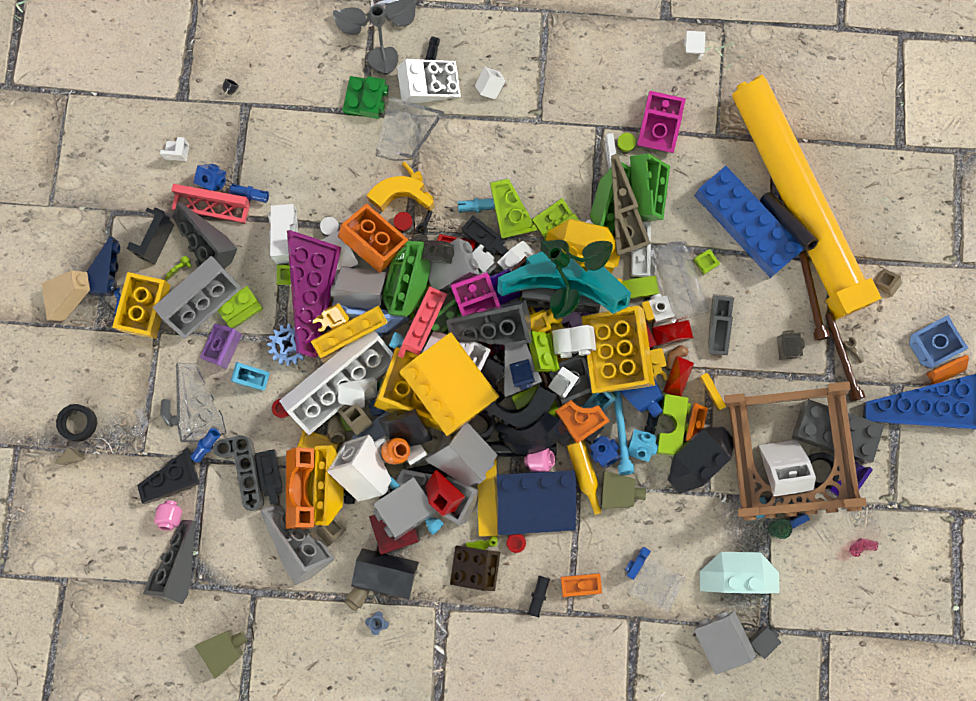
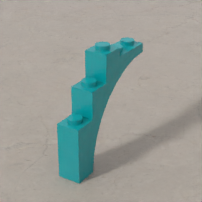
(542, 273)

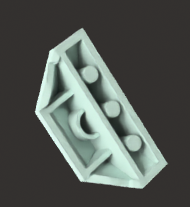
(739, 574)

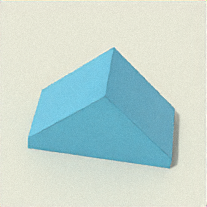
(250, 376)
(602, 399)

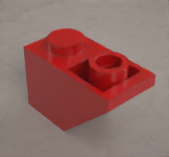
(442, 494)

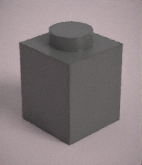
(765, 641)

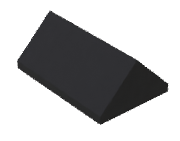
(384, 574)

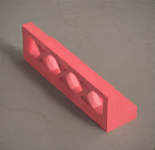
(212, 197)
(423, 322)

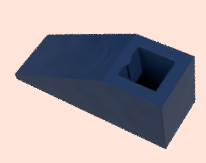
(103, 269)
(522, 374)

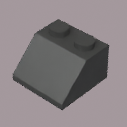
(579, 367)

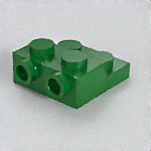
(365, 96)

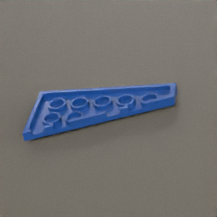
(937, 405)

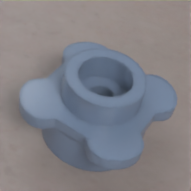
(375, 629)

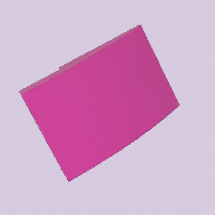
(661, 121)
(475, 294)

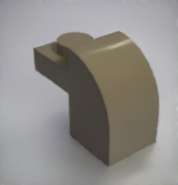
(355, 418)

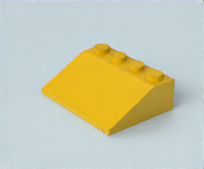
(621, 351)
(449, 384)
(397, 394)

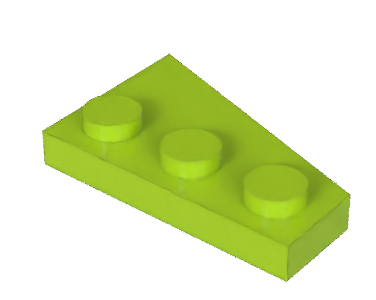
(509, 210)

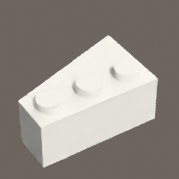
(281, 219)

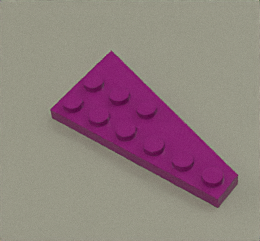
(312, 276)

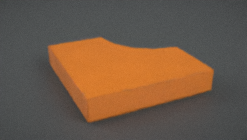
(581, 421)

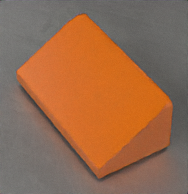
(948, 370)
(697, 420)

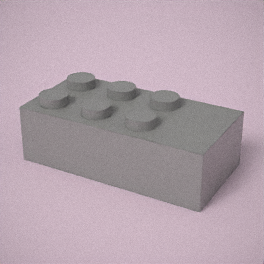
(197, 297)

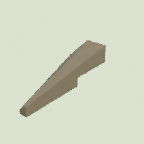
(628, 224)

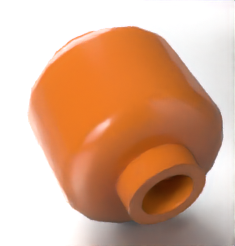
(395, 451)

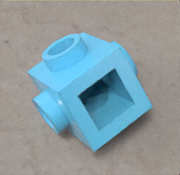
(642, 445)

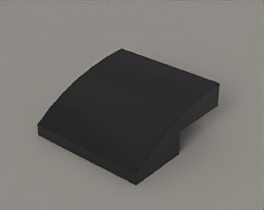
(406, 426)

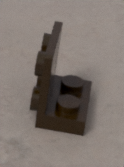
(475, 568)

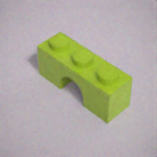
(676, 409)

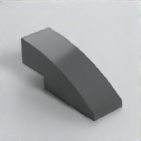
(720, 324)

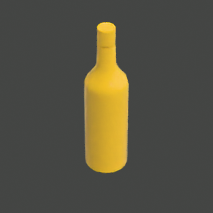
(585, 473)

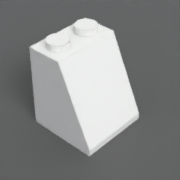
(360, 469)

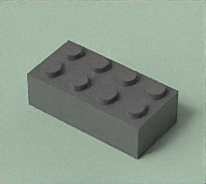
(815, 429)

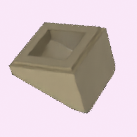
(888, 282)
(70, 456)
(394, 469)
(331, 532)

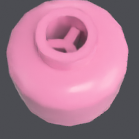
(540, 461)
(168, 515)

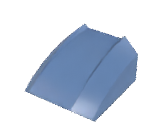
(937, 342)

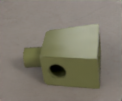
(619, 491)
(221, 651)

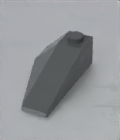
(203, 237)
(498, 325)
(173, 575)

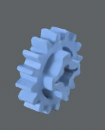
(284, 352)

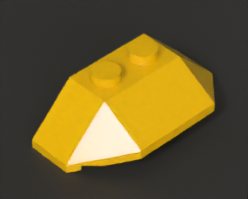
(580, 234)
(322, 489)

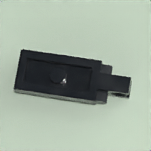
(484, 235)
(269, 475)

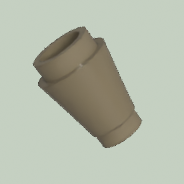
(335, 431)
(356, 598)

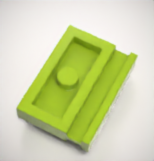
(240, 308)
(543, 352)

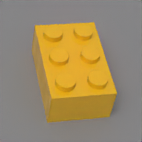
(136, 304)

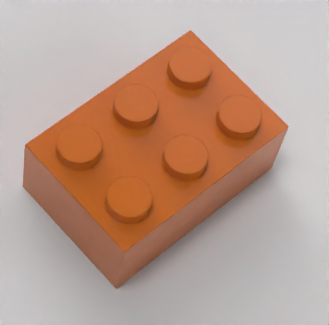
(372, 237)

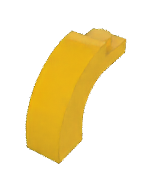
(396, 187)

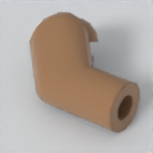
(680, 351)

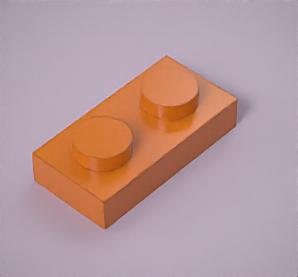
(581, 585)

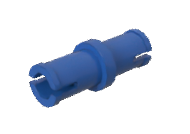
(249, 192)
(205, 445)

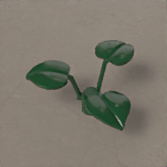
(595, 256)

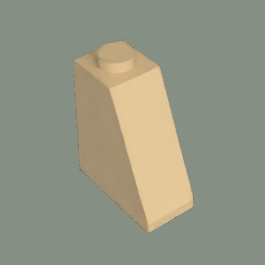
(64, 294)

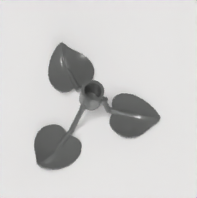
(351, 19)

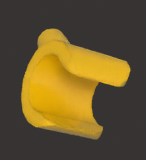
(416, 175)

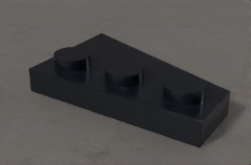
(171, 479)

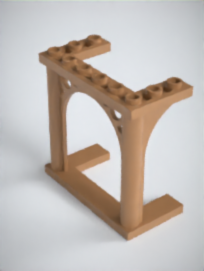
(843, 451)

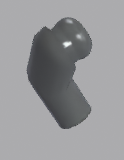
(165, 413)

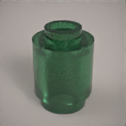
(774, 531)

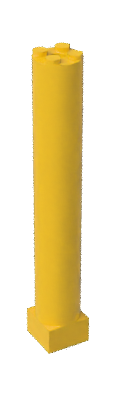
(804, 198)

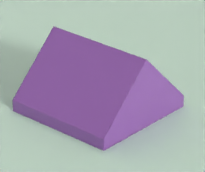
(221, 345)

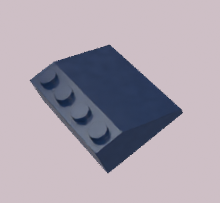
(535, 502)

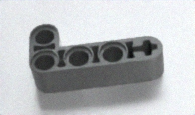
(243, 474)

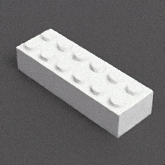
(317, 396)

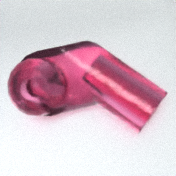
(862, 544)

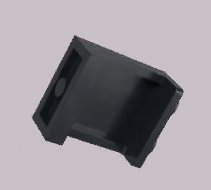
(155, 237)

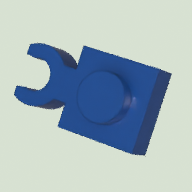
(634, 567)

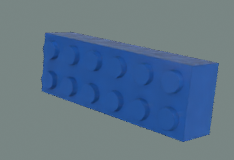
(748, 221)

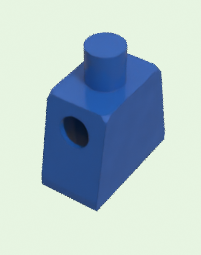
(645, 399)

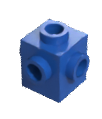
(210, 177)
(605, 451)

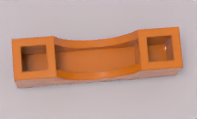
(298, 469)

